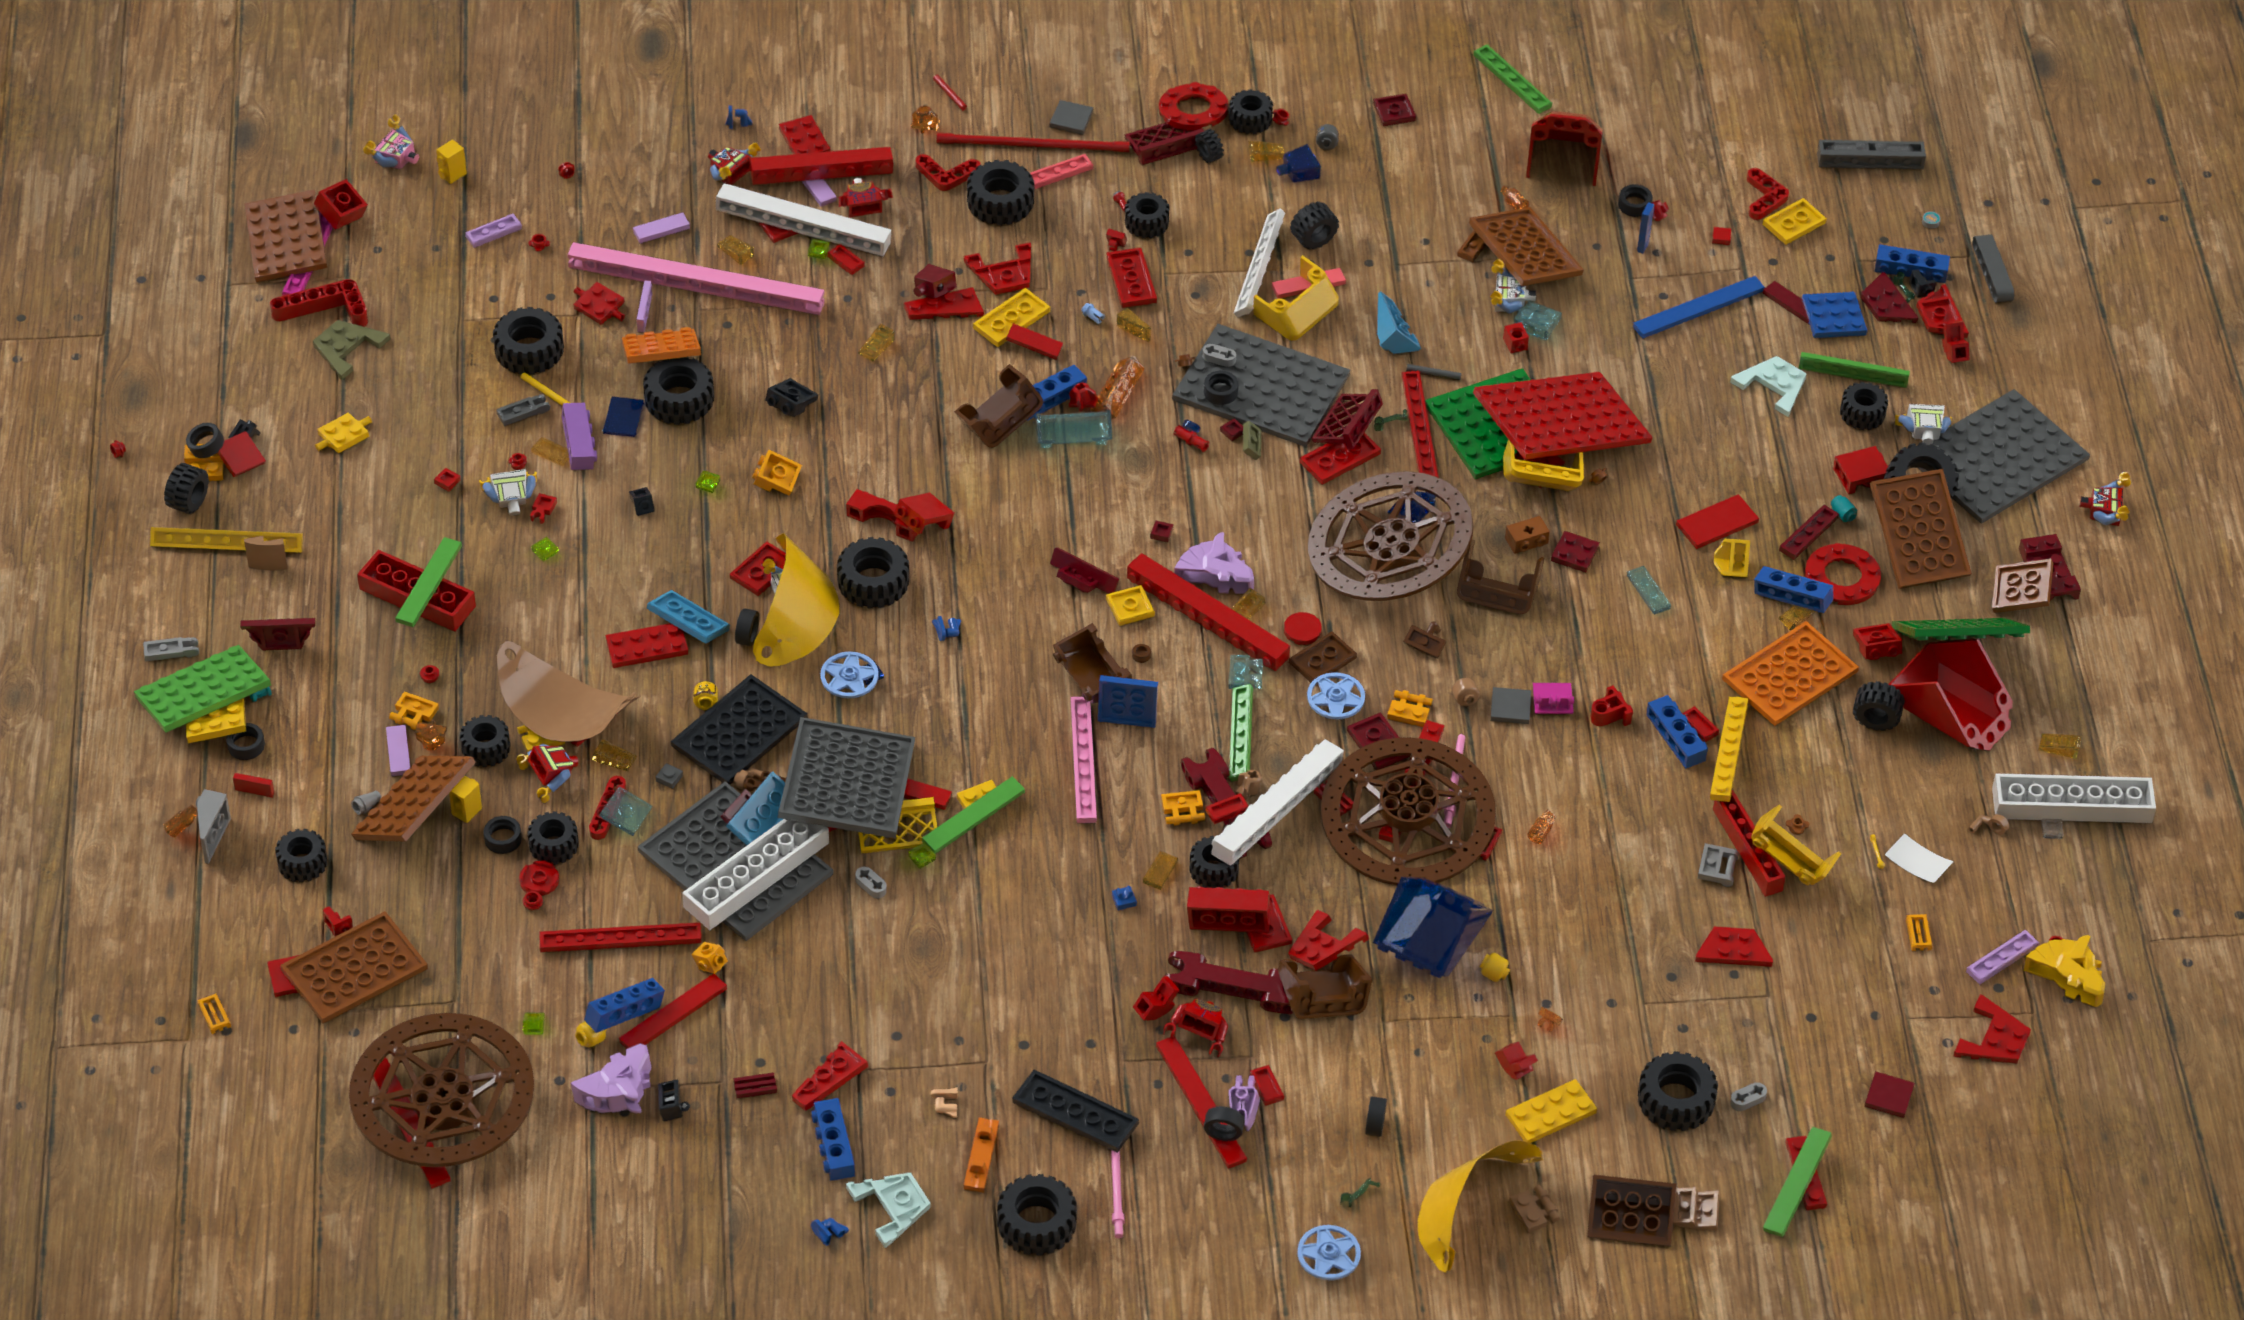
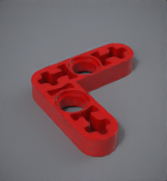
(944, 179)
(1757, 179)

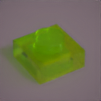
(818, 249)
(708, 481)
(544, 549)
(922, 855)

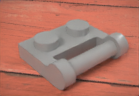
(1711, 864)

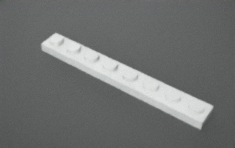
(1259, 263)

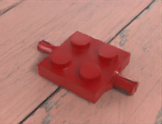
(599, 303)

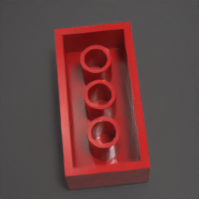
(1229, 909)

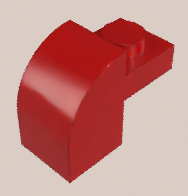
(1954, 345)
(1157, 1002)
(1515, 1060)

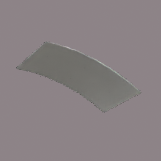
(1917, 859)

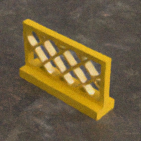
(909, 809)

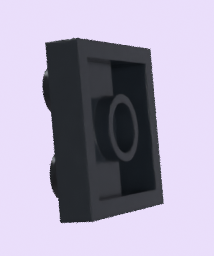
(790, 397)

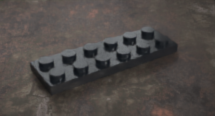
(1075, 1110)

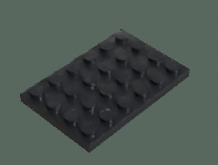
(738, 729)

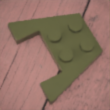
(342, 339)

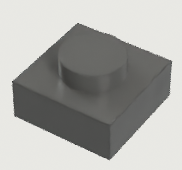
(669, 776)

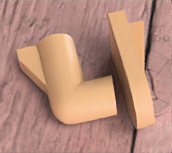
(940, 1095)

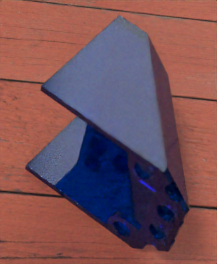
(1430, 925)

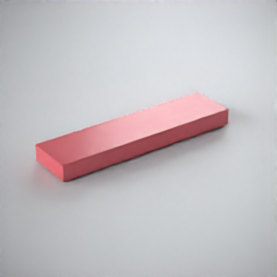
(1061, 171)
(1298, 285)

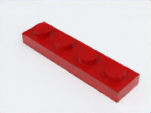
(1814, 1195)

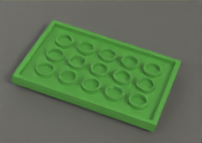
(202, 688)

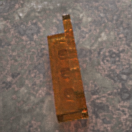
(1119, 386)

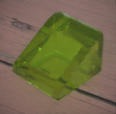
(533, 1023)

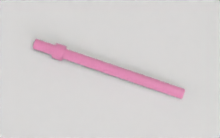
(1450, 811)
(1117, 1217)

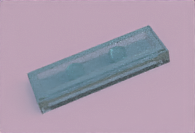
(1648, 590)

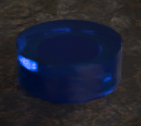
(1191, 426)

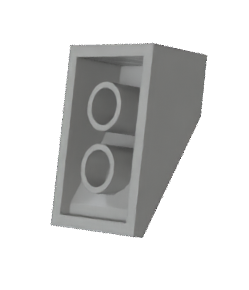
(213, 820)

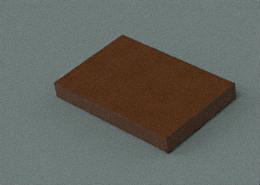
(1323, 657)

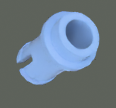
(1091, 312)

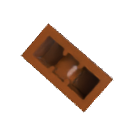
(1527, 534)

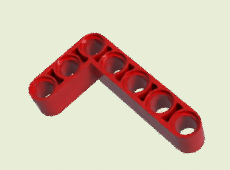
(319, 299)

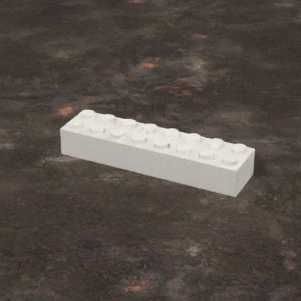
(2074, 798)
(753, 870)

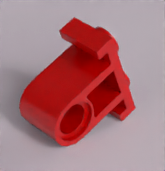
(1611, 709)

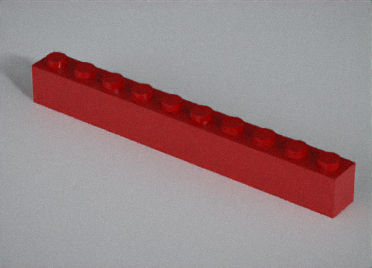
(1208, 612)

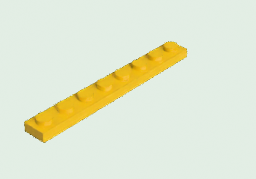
(218, 538)
(1729, 749)

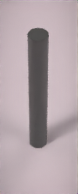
(1435, 372)

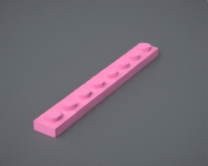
(1083, 760)

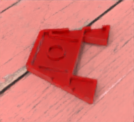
(1005, 275)
(1317, 948)
(2003, 1039)

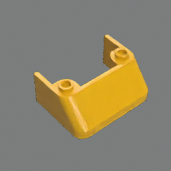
(1305, 311)
(1542, 474)
(1790, 851)

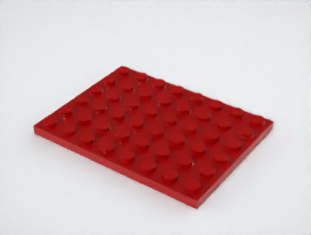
(1562, 415)

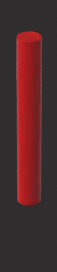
(949, 92)

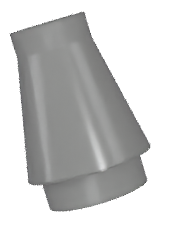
(363, 803)

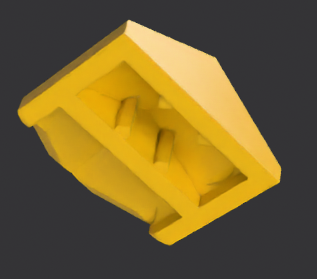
(1732, 557)

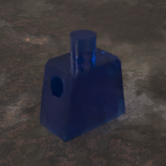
(1300, 165)

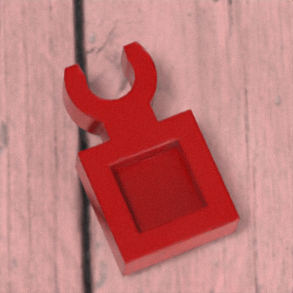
(543, 505)

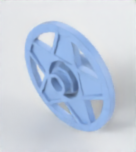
(849, 674)
(1336, 695)
(1329, 1252)

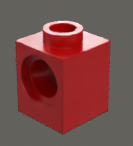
(1515, 337)

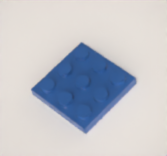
(1834, 314)
(1127, 701)

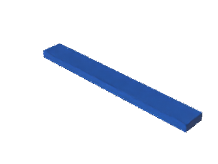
(1698, 307)

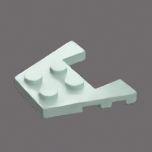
(1778, 377)
(900, 1198)

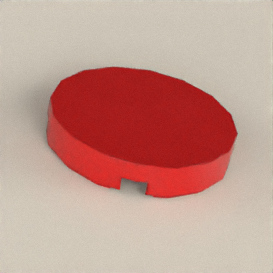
(1302, 628)
(539, 877)

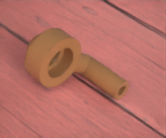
(741, 777)
(1998, 823)

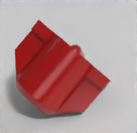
(1082, 396)

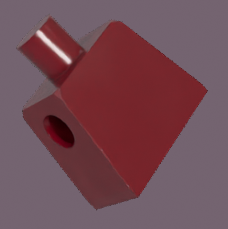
(934, 281)

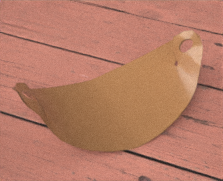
(553, 701)

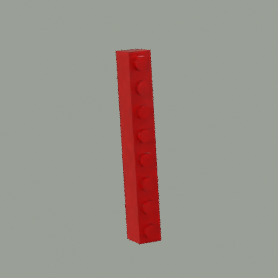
(821, 165)

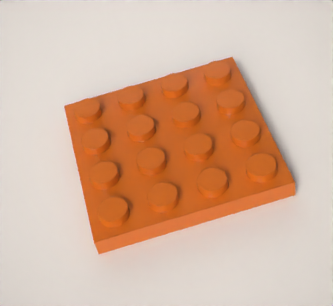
(661, 346)

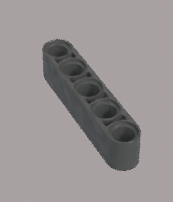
(1993, 268)

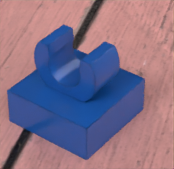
(1124, 898)

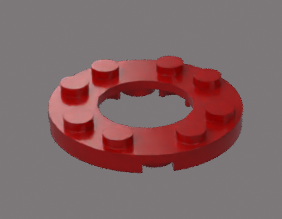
(1174, 117)
(1850, 554)

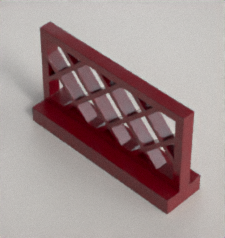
(1174, 144)
(1357, 422)

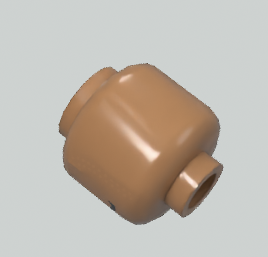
(1465, 692)

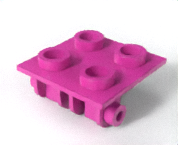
(1553, 698)

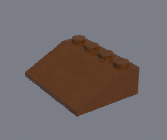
(1631, 1210)

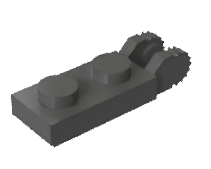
(523, 409)

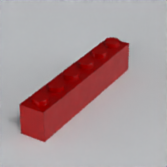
(1740, 829)

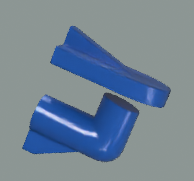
(742, 113)
(952, 631)
(822, 1232)

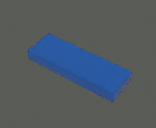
(1645, 227)

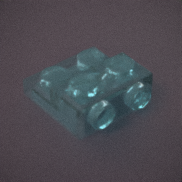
(1538, 319)

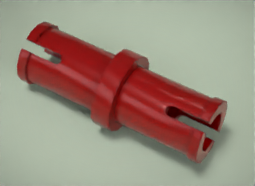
(1191, 438)

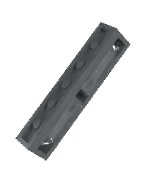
(1871, 154)

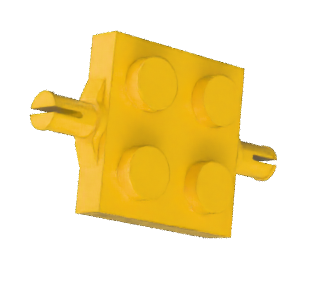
(343, 433)

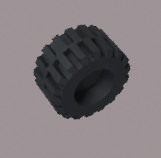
(1250, 111)
(1147, 215)
(1314, 225)
(1864, 406)
(186, 488)
(1878, 706)
(485, 729)
(548, 826)
(301, 843)
(1210, 874)

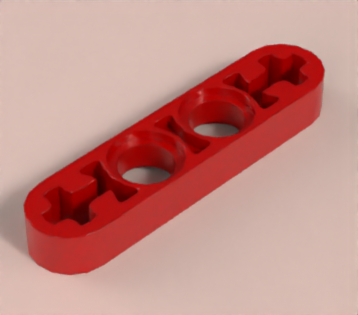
(596, 820)

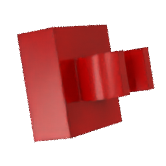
(1115, 239)

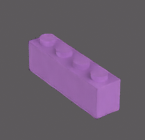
(578, 436)

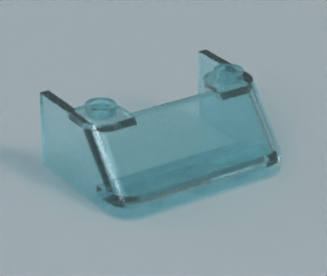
(1073, 428)

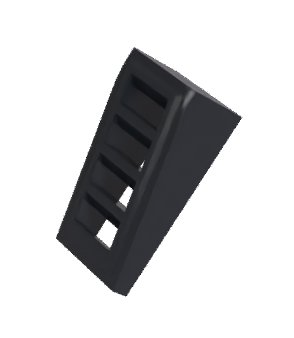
(670, 1102)

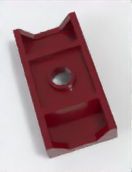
(2050, 548)

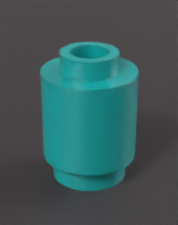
(1845, 508)

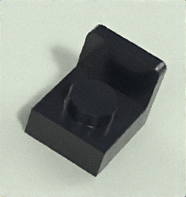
(1920, 285)
(243, 426)
(642, 501)

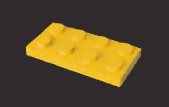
(1020, 309)
(1551, 1111)

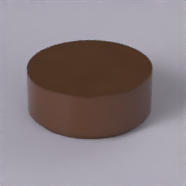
(1141, 653)

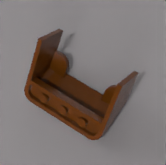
(1494, 593)

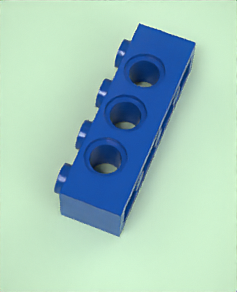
(1896, 259)
(1057, 387)
(1793, 589)
(1677, 731)
(624, 1005)
(832, 1126)

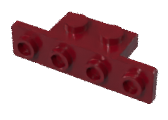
(1081, 573)

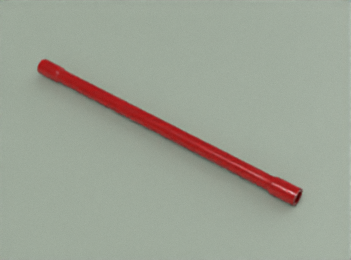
(1116, 146)

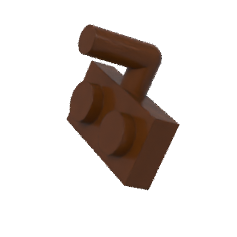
(1425, 640)

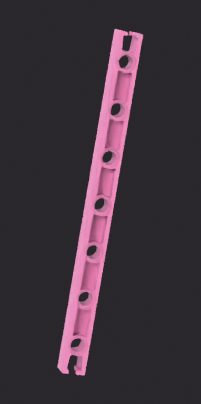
(696, 278)

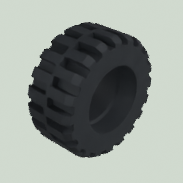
(1000, 208)
(528, 324)
(682, 406)
(1926, 458)
(873, 590)
(1681, 1070)
(1040, 1192)

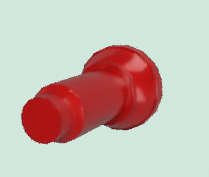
(1119, 197)

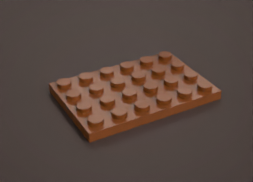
(285, 236)
(1526, 246)
(1920, 528)
(413, 798)
(354, 967)

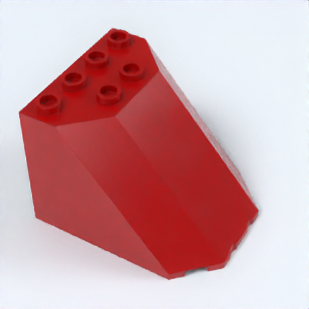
(1568, 128)
(1957, 692)

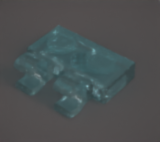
(1239, 671)

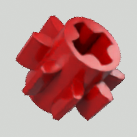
(1660, 210)

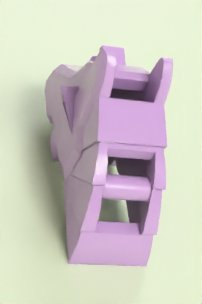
(1216, 566)
(618, 1084)

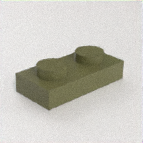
(1252, 440)

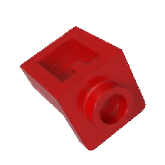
(335, 923)

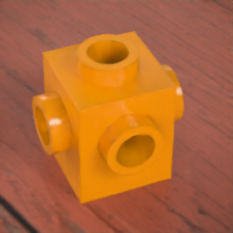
(709, 957)

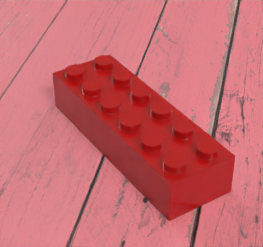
(394, 580)

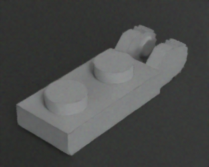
(170, 648)

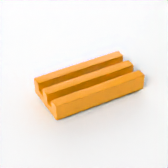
(1920, 944)
(219, 1025)

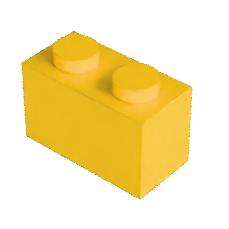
(451, 161)
(465, 799)

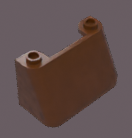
(1003, 410)
(1087, 659)
(1326, 992)

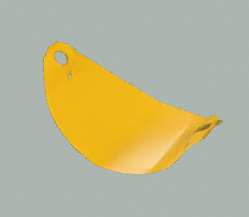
(801, 609)
(1442, 1197)

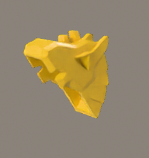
(2071, 967)

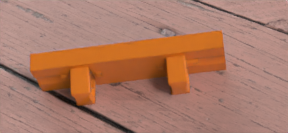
(981, 1155)

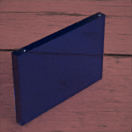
(623, 416)

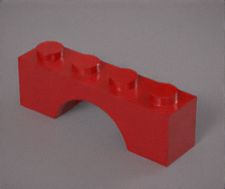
(867, 506)

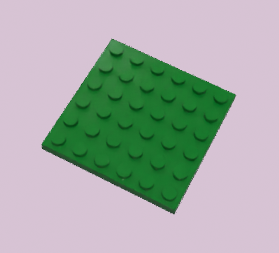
(1470, 426)
(1961, 628)

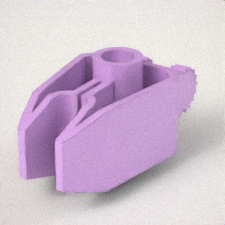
(1245, 1100)

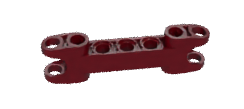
(1212, 779)
(1199, 975)

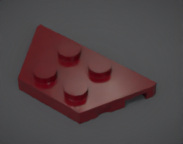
(1886, 301)
(279, 633)

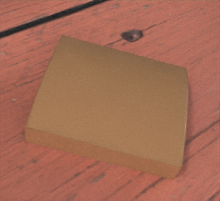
(265, 554)
(1696, 1209)

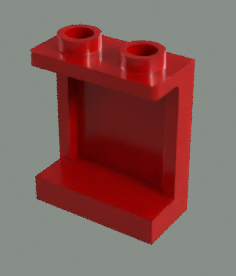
(1859, 467)
(923, 510)

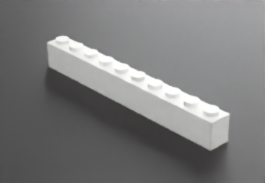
(803, 219)
(1276, 802)

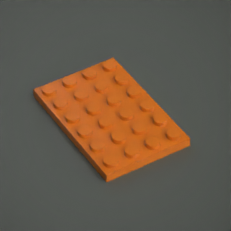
(1790, 673)

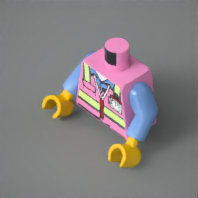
(394, 149)

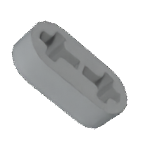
(1219, 355)
(868, 884)
(1747, 1094)

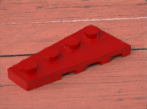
(959, 302)
(834, 1073)

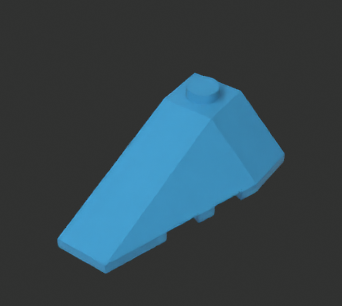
(1393, 329)

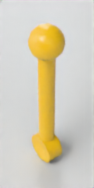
(1880, 865)

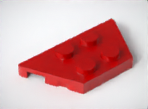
(1939, 309)
(1735, 947)

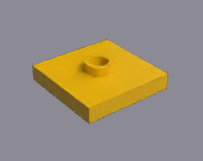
(1130, 605)

